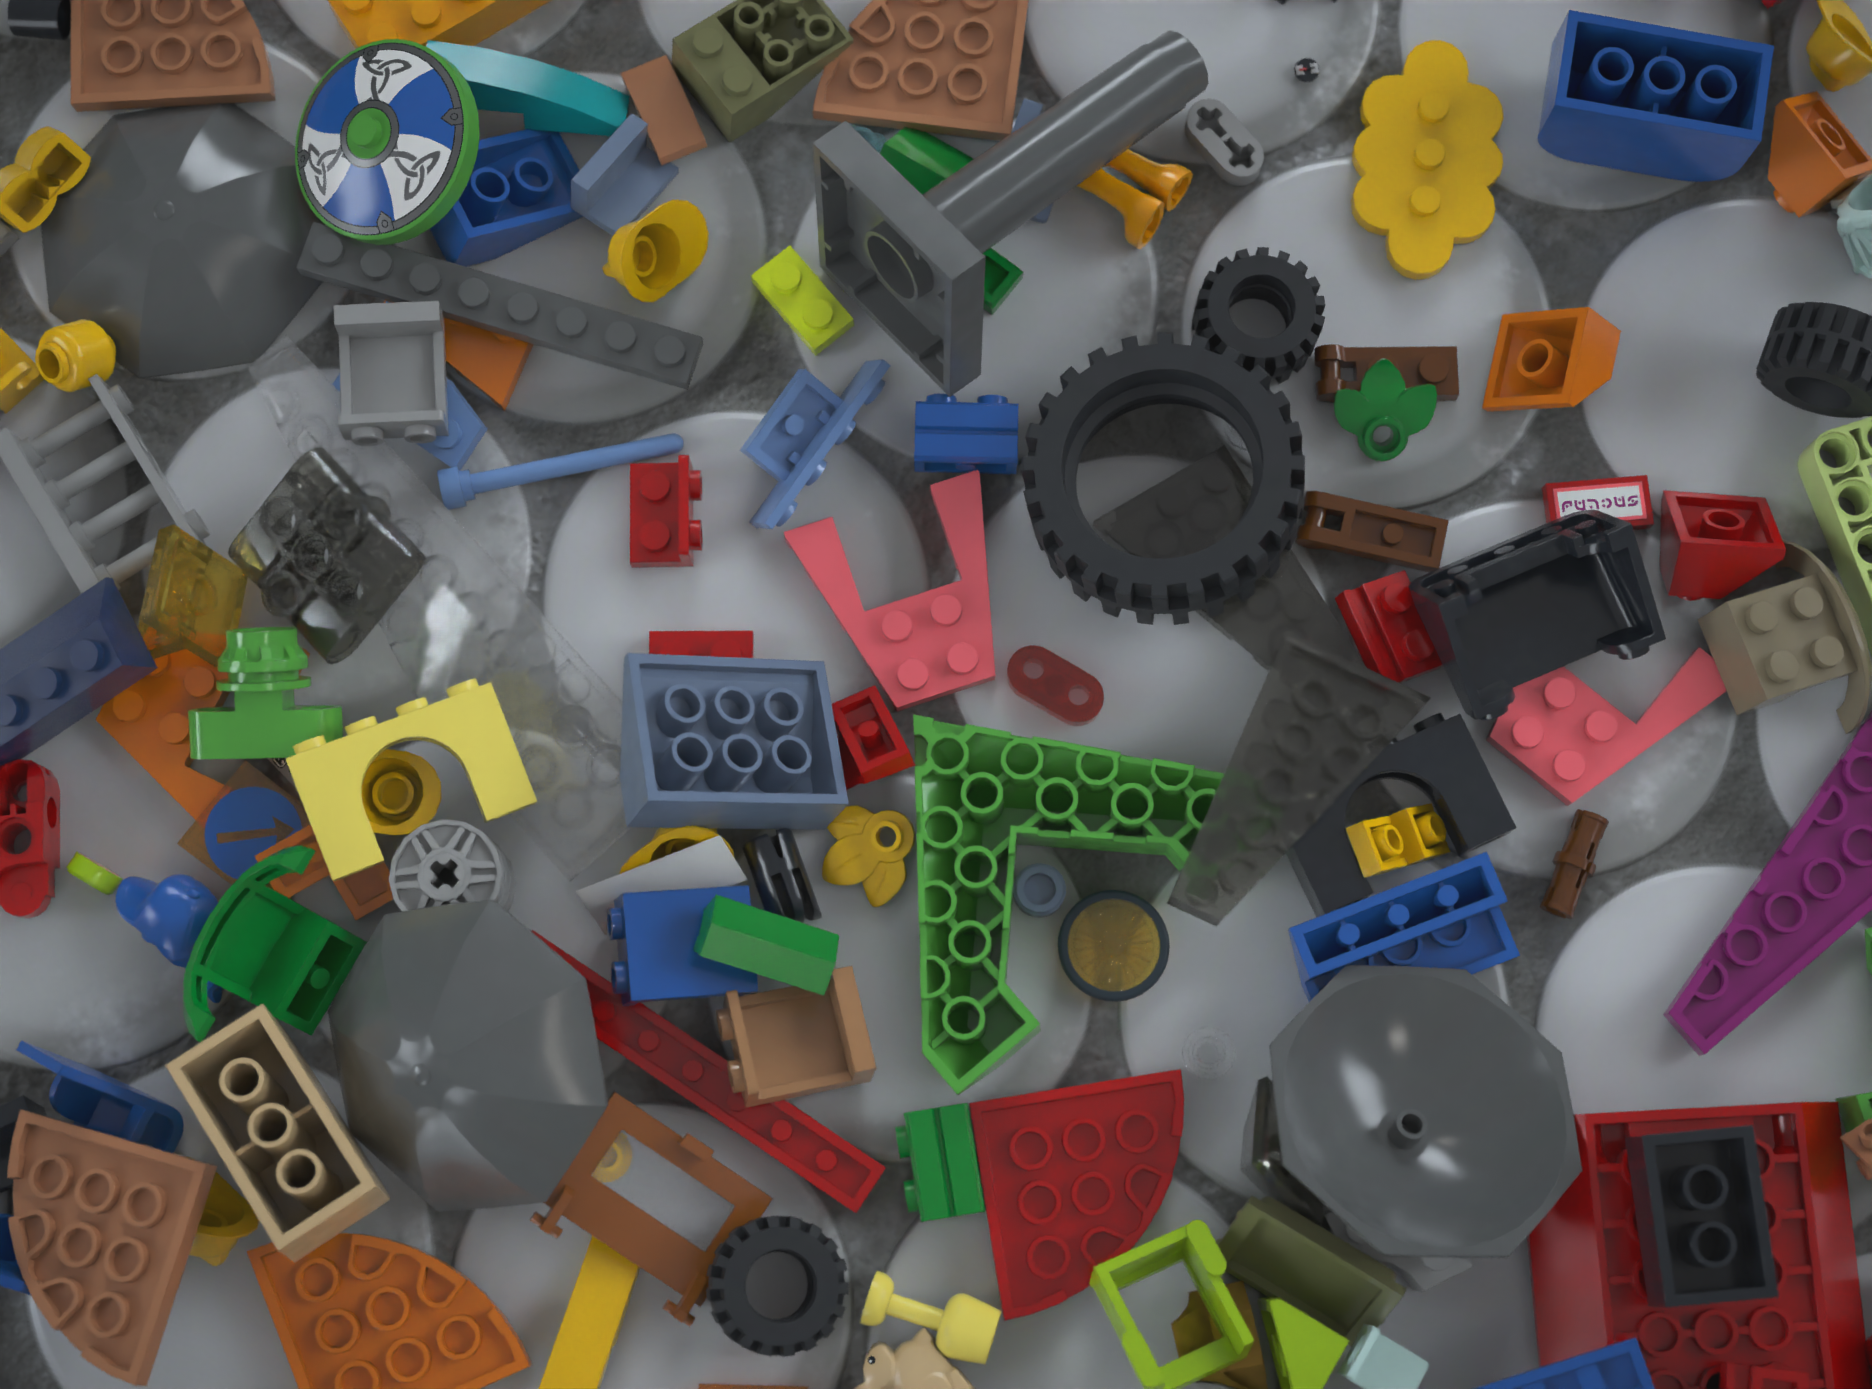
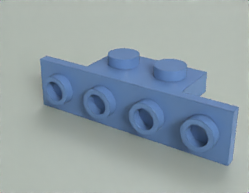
(802, 431)

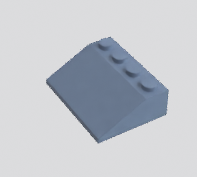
(728, 743)

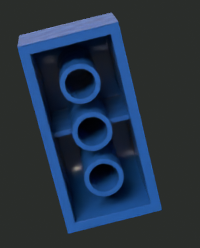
(1653, 98)

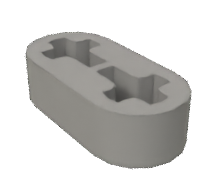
(1231, 134)

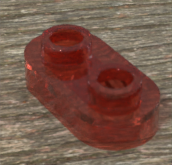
(1053, 686)

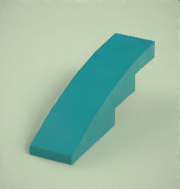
(541, 92)

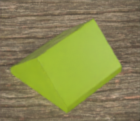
(1299, 1345)

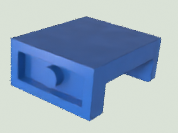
(657, 944)

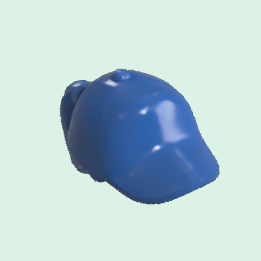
(169, 915)

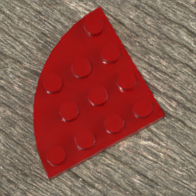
(1073, 1179)

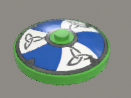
(387, 142)

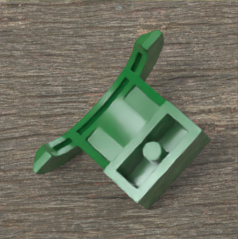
(268, 950)

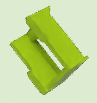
(1205, 1264)

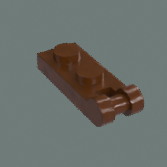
(1416, 365)
(1373, 531)

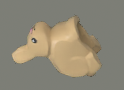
(911, 1366)

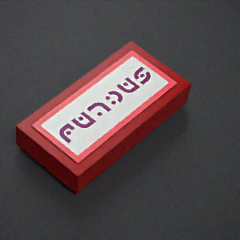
(1619, 497)

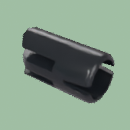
(781, 876)

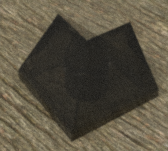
(1263, 1161)

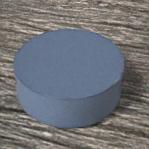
(1039, 890)

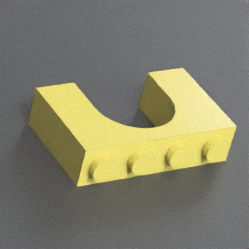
(464, 724)

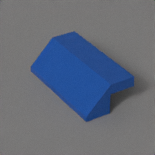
(1427, 922)

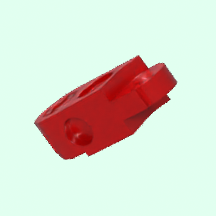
(28, 877)

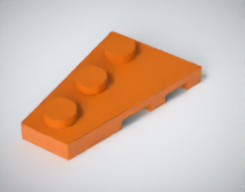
(485, 359)

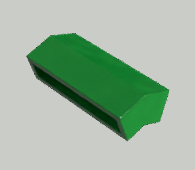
(767, 944)

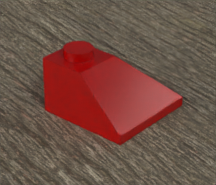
(1715, 543)

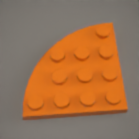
(384, 1318)

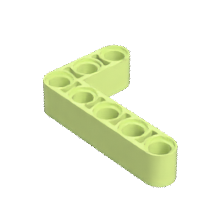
(1841, 530)

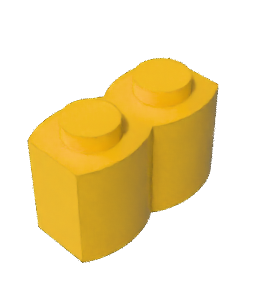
(43, 168)

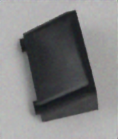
(1537, 607)

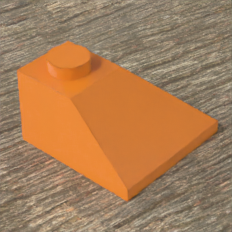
(1812, 155)
(1550, 359)

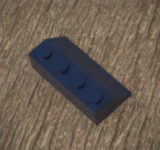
(68, 668)

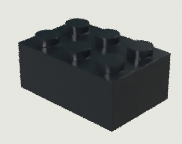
(1701, 1217)

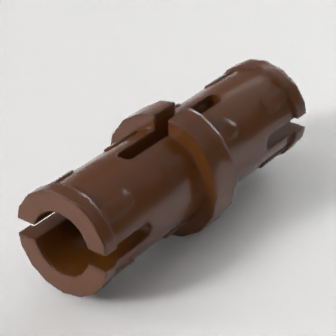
(1574, 864)

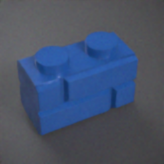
(966, 435)

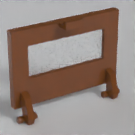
(653, 1200)

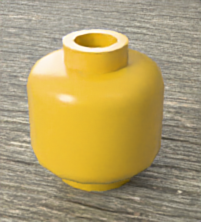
(74, 354)

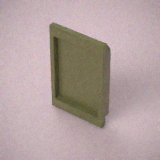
(1308, 1268)

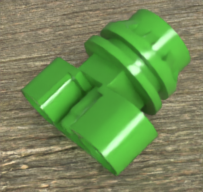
(265, 720)

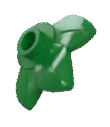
(1387, 403)

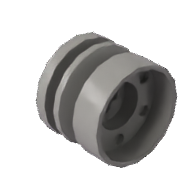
(458, 846)

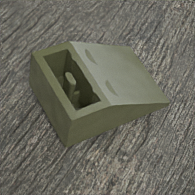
(756, 58)

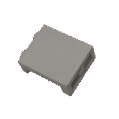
(392, 372)

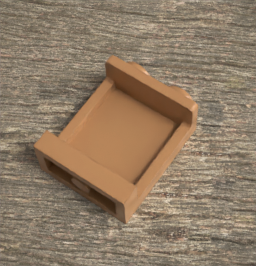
(796, 1040)

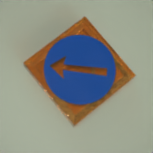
(242, 822)

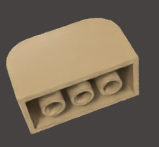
(278, 1133)

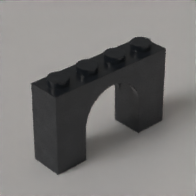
(1441, 764)

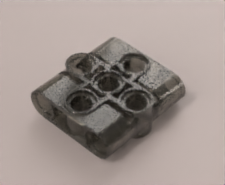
(293, 557)

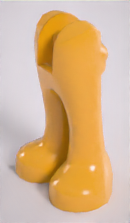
(1140, 211)

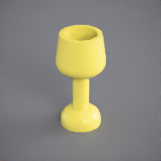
(963, 1327)

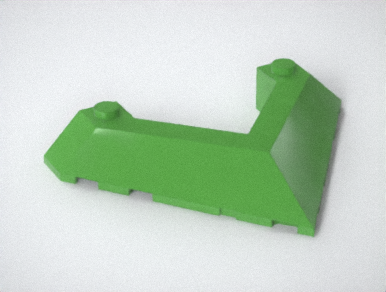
(974, 804)

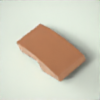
(665, 108)

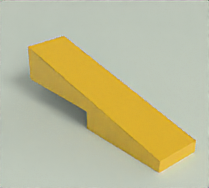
(591, 1320)

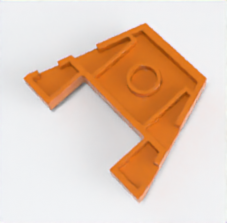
(154, 724)

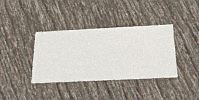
(694, 867)

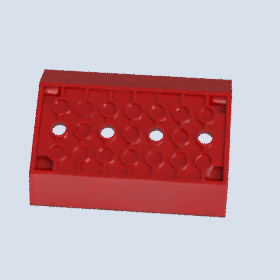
(1592, 1273)

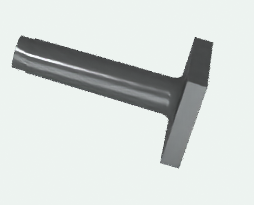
(920, 256)

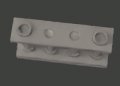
(51, 497)

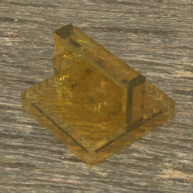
(190, 597)

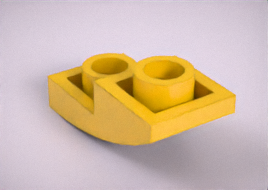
(1398, 840)

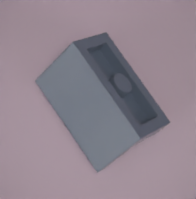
(620, 178)

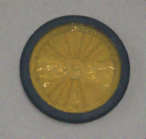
(1113, 945)

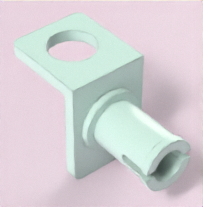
(1382, 1363)

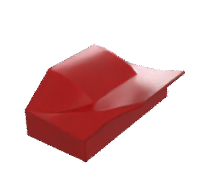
(868, 739)

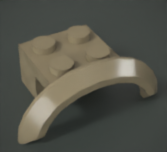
(1791, 640)

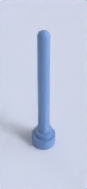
(461, 486)

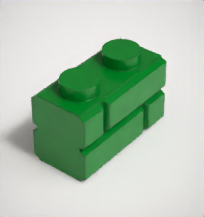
(942, 1163)

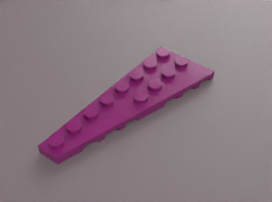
(1794, 909)

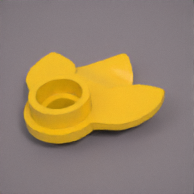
(863, 857)

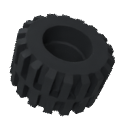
(1276, 283)
(1820, 359)
(824, 1285)

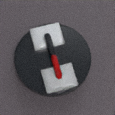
(1306, 70)

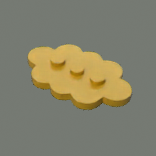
(1427, 159)

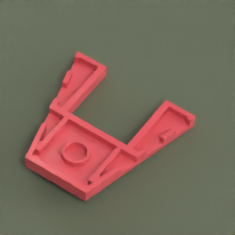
(928, 640)
(1577, 739)

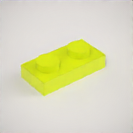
(802, 300)

